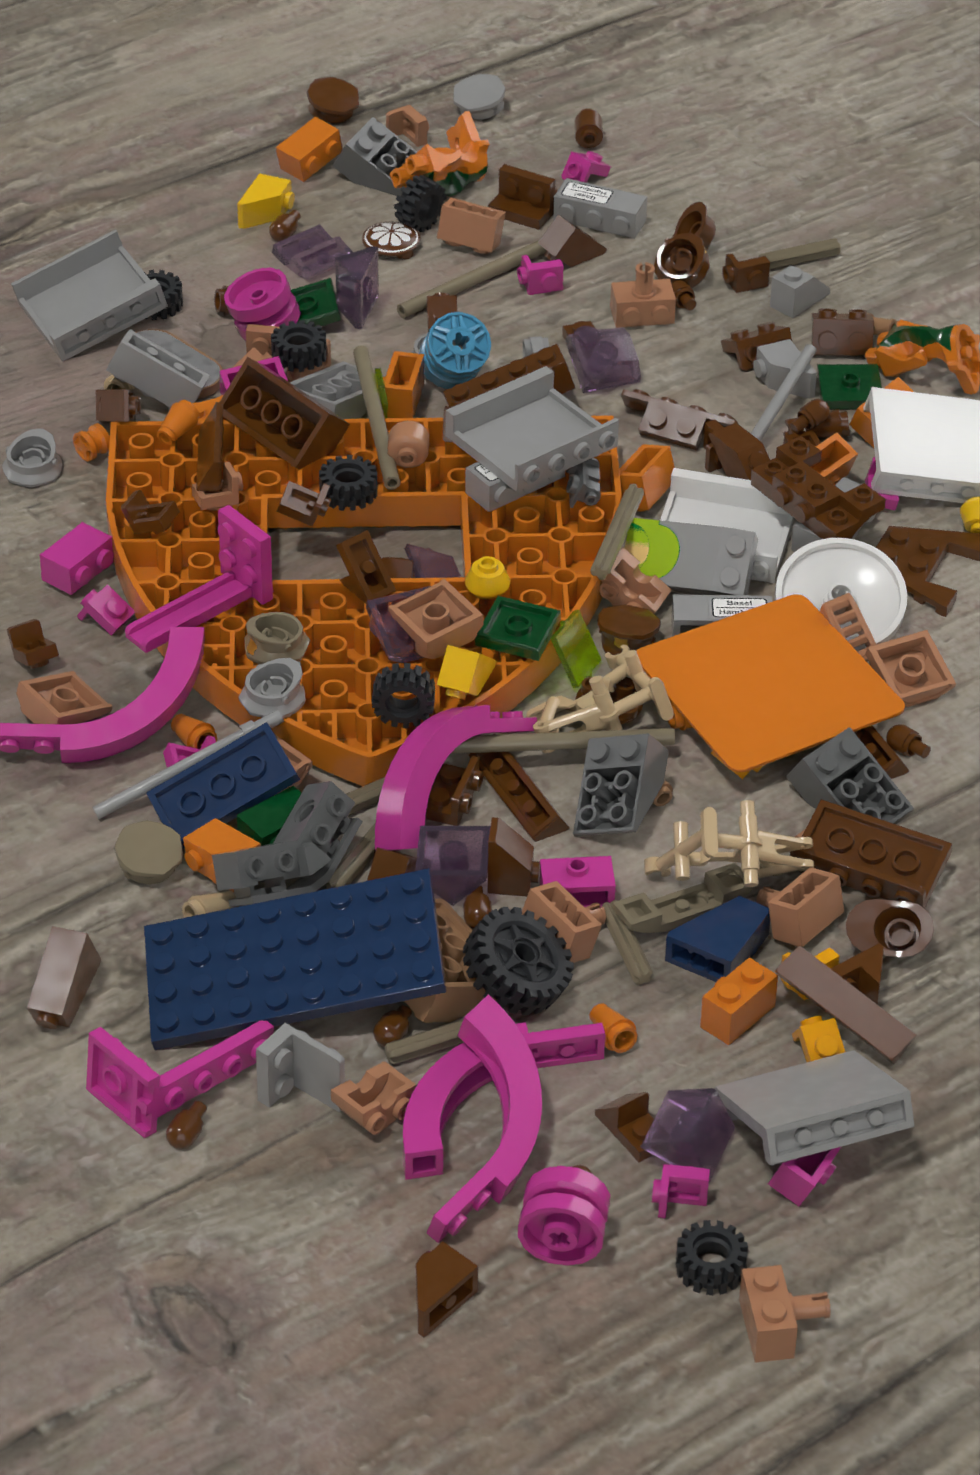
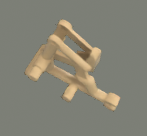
(597, 707)
(752, 848)

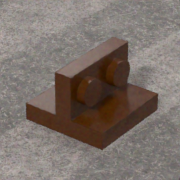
(525, 196)

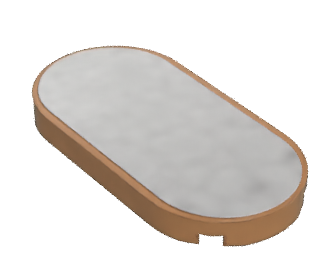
(189, 354)

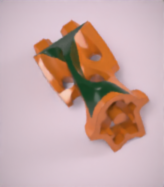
(452, 166)
(914, 345)

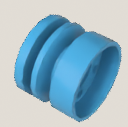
(448, 364)

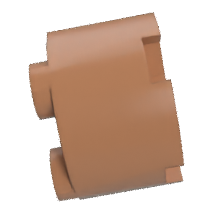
(631, 587)
(375, 1099)

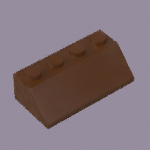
(548, 356)
(281, 415)

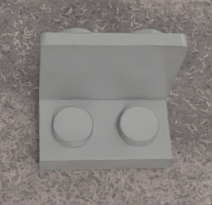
(299, 1061)

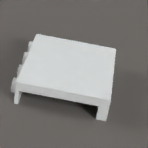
(925, 445)
(731, 504)

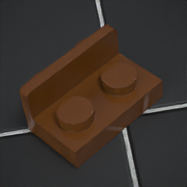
(453, 792)

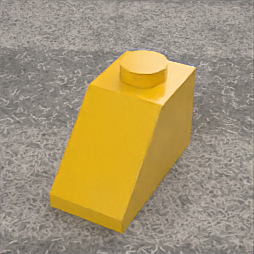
(264, 201)
(464, 672)

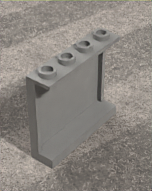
(88, 296)
(528, 430)
(819, 1105)

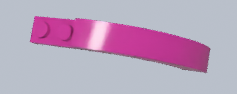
(128, 725)
(418, 761)
(462, 1073)
(516, 1077)

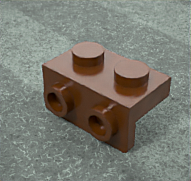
(842, 333)
(746, 343)

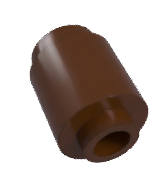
(588, 128)

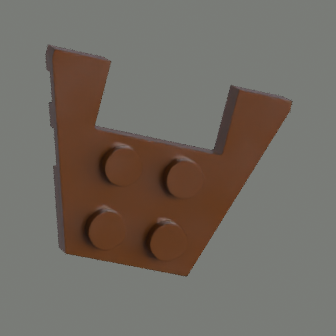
(919, 554)

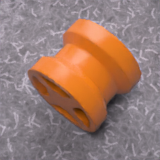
(91, 442)

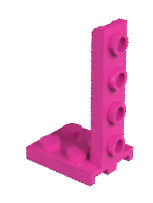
(246, 574)
(142, 1095)

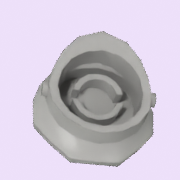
(480, 95)
(32, 459)
(274, 688)

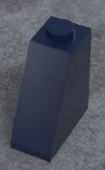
(719, 938)

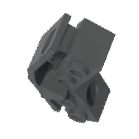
(303, 849)

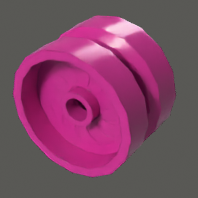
(261, 299)
(564, 1215)

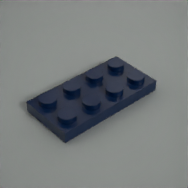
(224, 783)

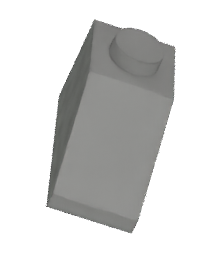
(795, 291)
(775, 362)

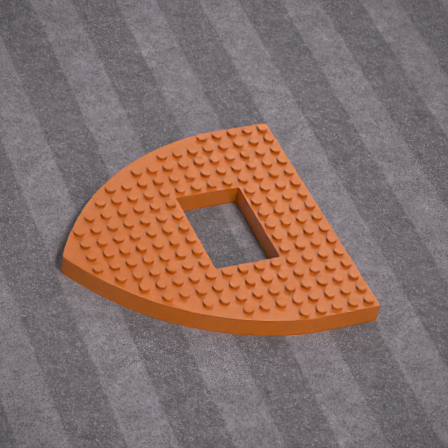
(535, 537)

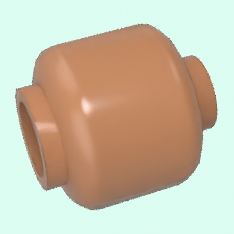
(408, 444)

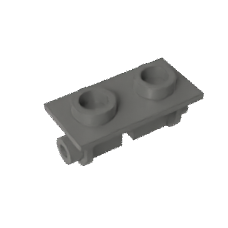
(584, 483)

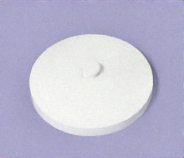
(848, 566)

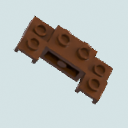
(810, 496)

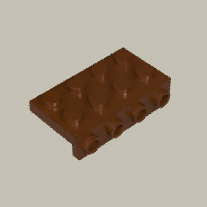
(874, 854)

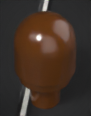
(284, 226)
(684, 295)
(811, 415)
(906, 741)
(476, 907)
(392, 1025)
(186, 1126)

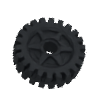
(518, 960)

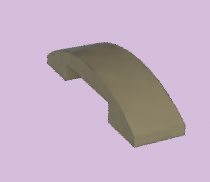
(684, 905)

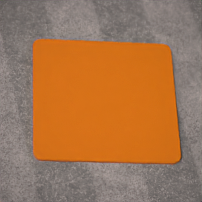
(769, 682)

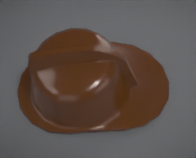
(697, 221)
(897, 925)

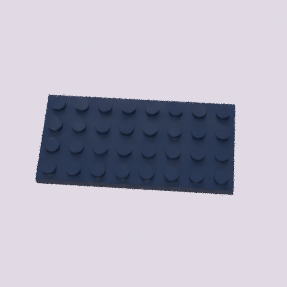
(293, 959)

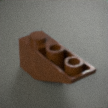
(117, 405)

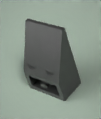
(372, 156)
(849, 777)
(619, 783)

